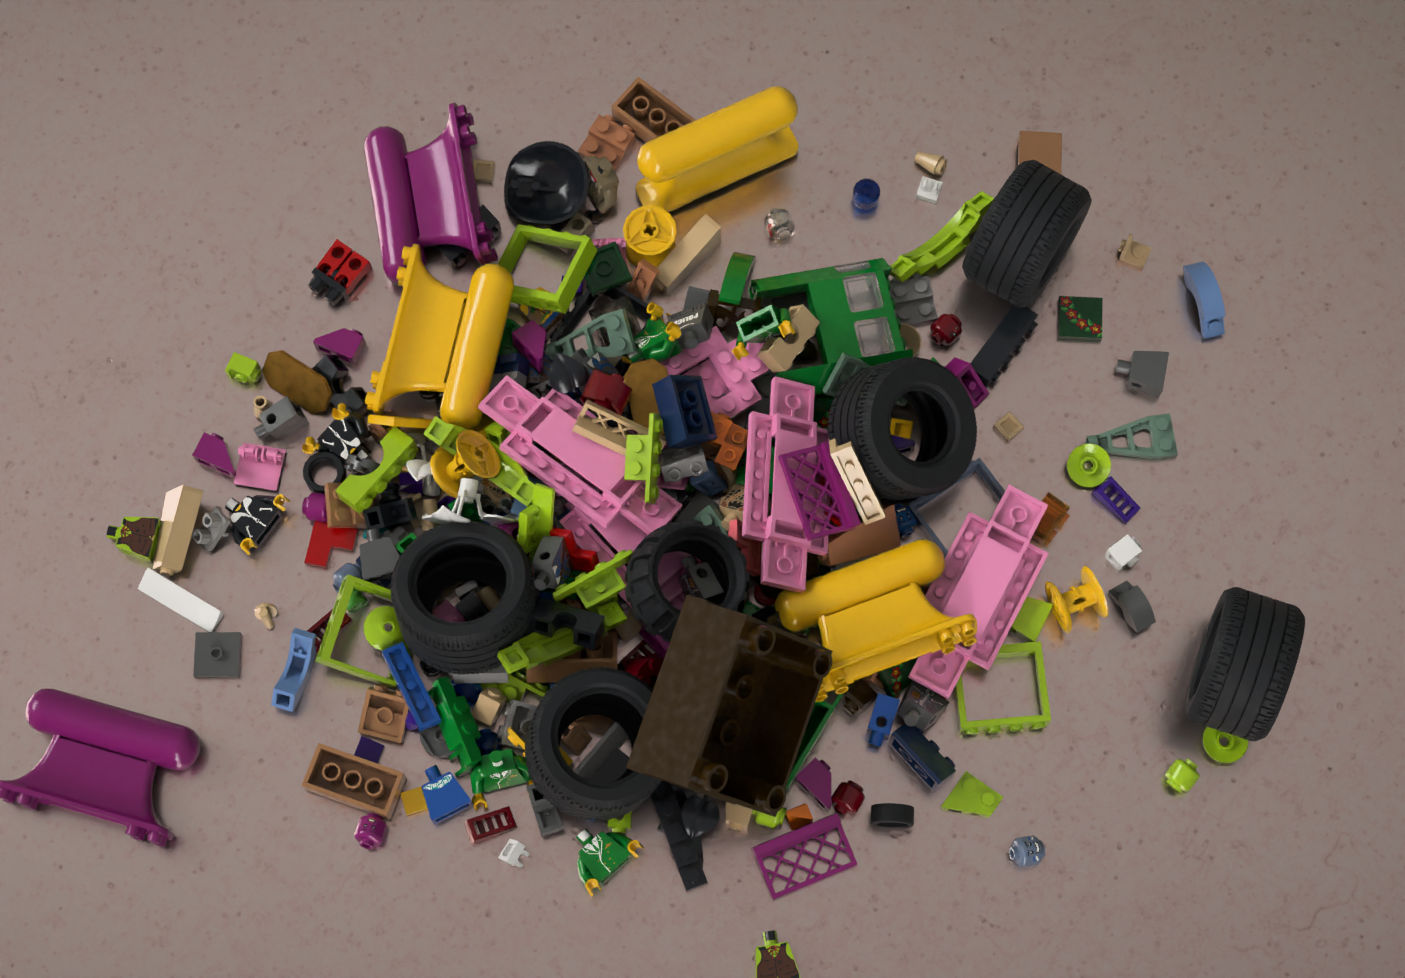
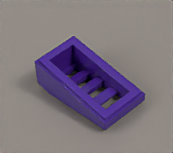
(1105, 499)

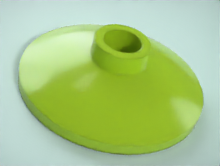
(1100, 465)
(375, 631)
(1232, 752)

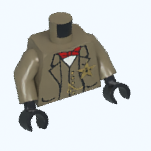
(602, 186)

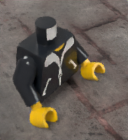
(343, 436)
(254, 518)

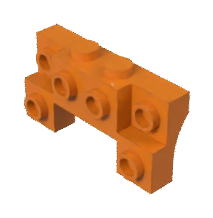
(730, 441)

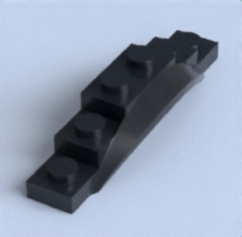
(687, 851)

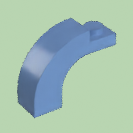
(1207, 294)
(296, 671)

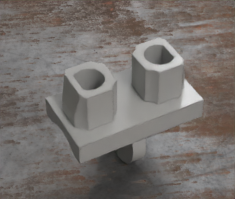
(214, 527)

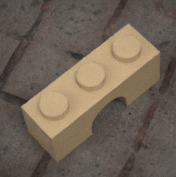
(779, 353)

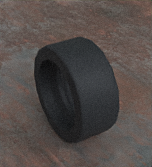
(316, 459)
(892, 815)

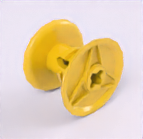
(649, 235)
(473, 457)
(1076, 599)

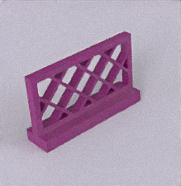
(837, 491)
(798, 836)

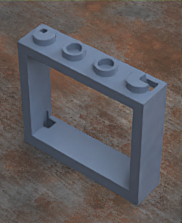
(920, 502)

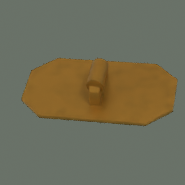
(297, 381)
(642, 399)

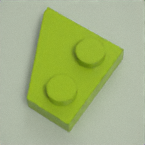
(972, 796)

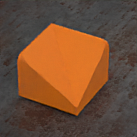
(798, 816)

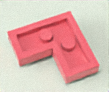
(749, 547)

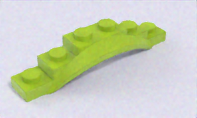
(946, 242)
(511, 475)
(543, 649)

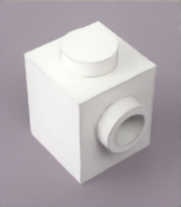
(1124, 553)

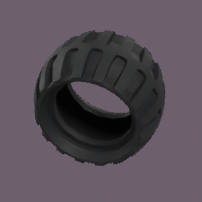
(693, 538)

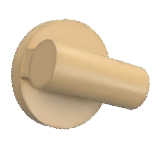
(266, 612)

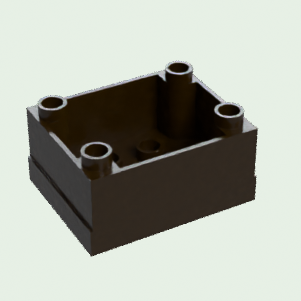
(730, 707)

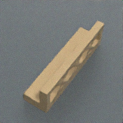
(599, 431)
(856, 481)

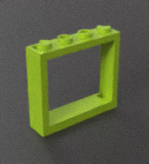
(563, 297)
(335, 621)
(1014, 723)

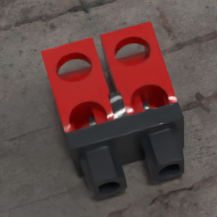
(339, 272)

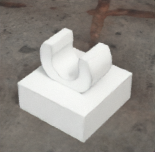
(929, 190)
(512, 852)

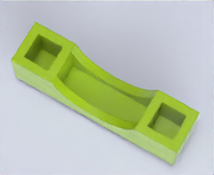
(361, 490)

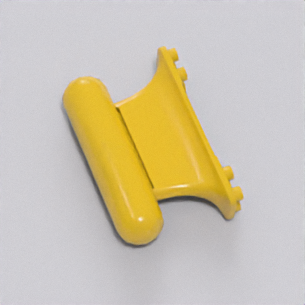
(717, 149)
(444, 339)
(876, 613)

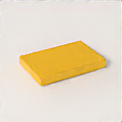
(399, 421)

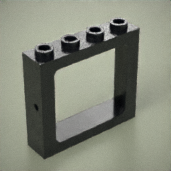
(582, 306)

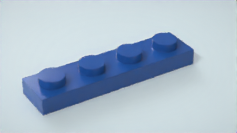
(411, 686)

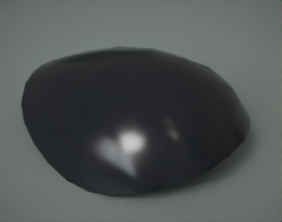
(545, 183)

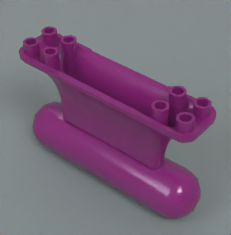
(426, 192)
(101, 760)

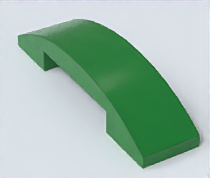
(736, 277)

